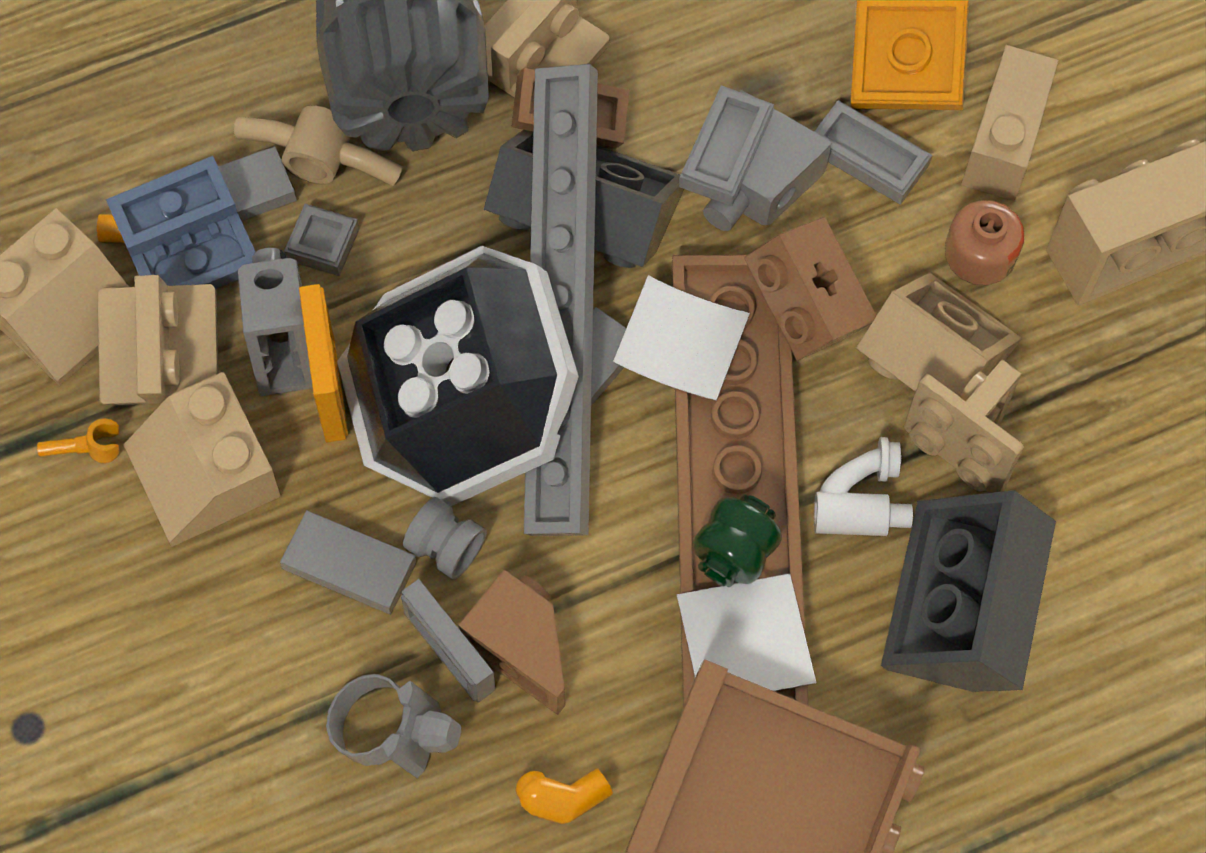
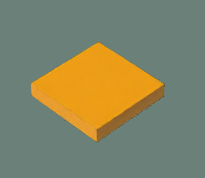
(910, 54)
(323, 363)

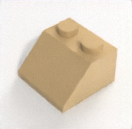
(52, 295)
(935, 333)
(200, 460)

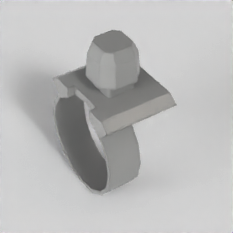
(420, 732)

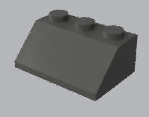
(630, 199)
(970, 591)

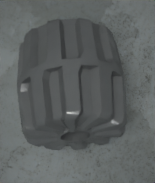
(402, 68)

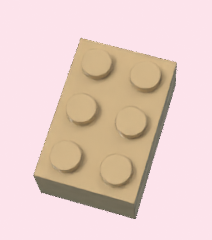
(1132, 224)

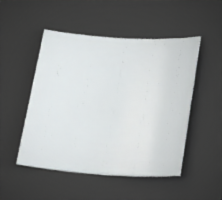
(681, 339)

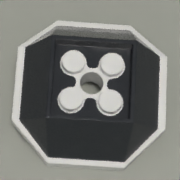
(497, 401)

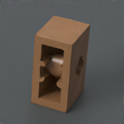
(810, 288)

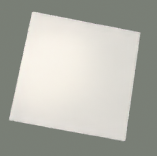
(749, 631)

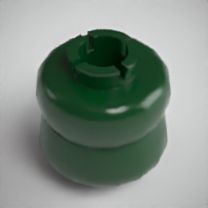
(737, 540)

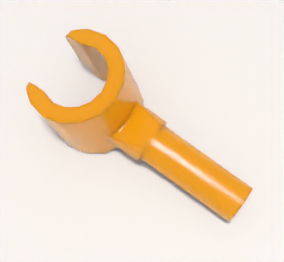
(86, 443)

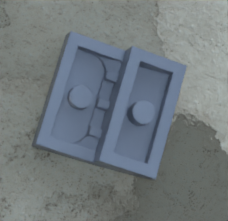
(184, 227)

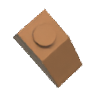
(518, 637)

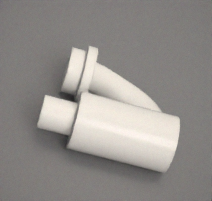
(861, 513)

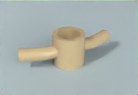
(317, 147)

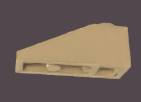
(1010, 123)

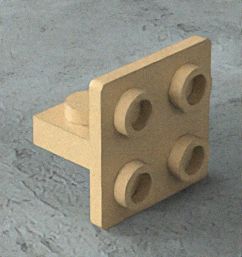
(538, 36)
(155, 340)
(967, 428)

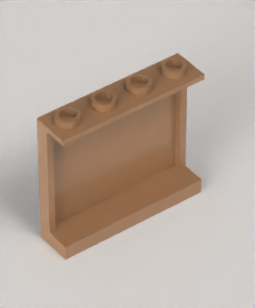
(772, 777)

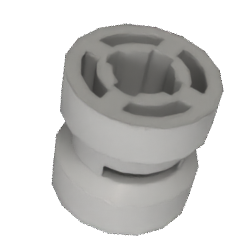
(441, 535)

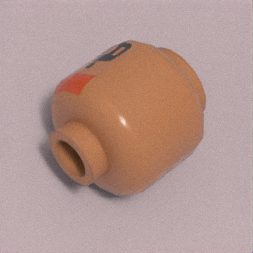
(984, 242)

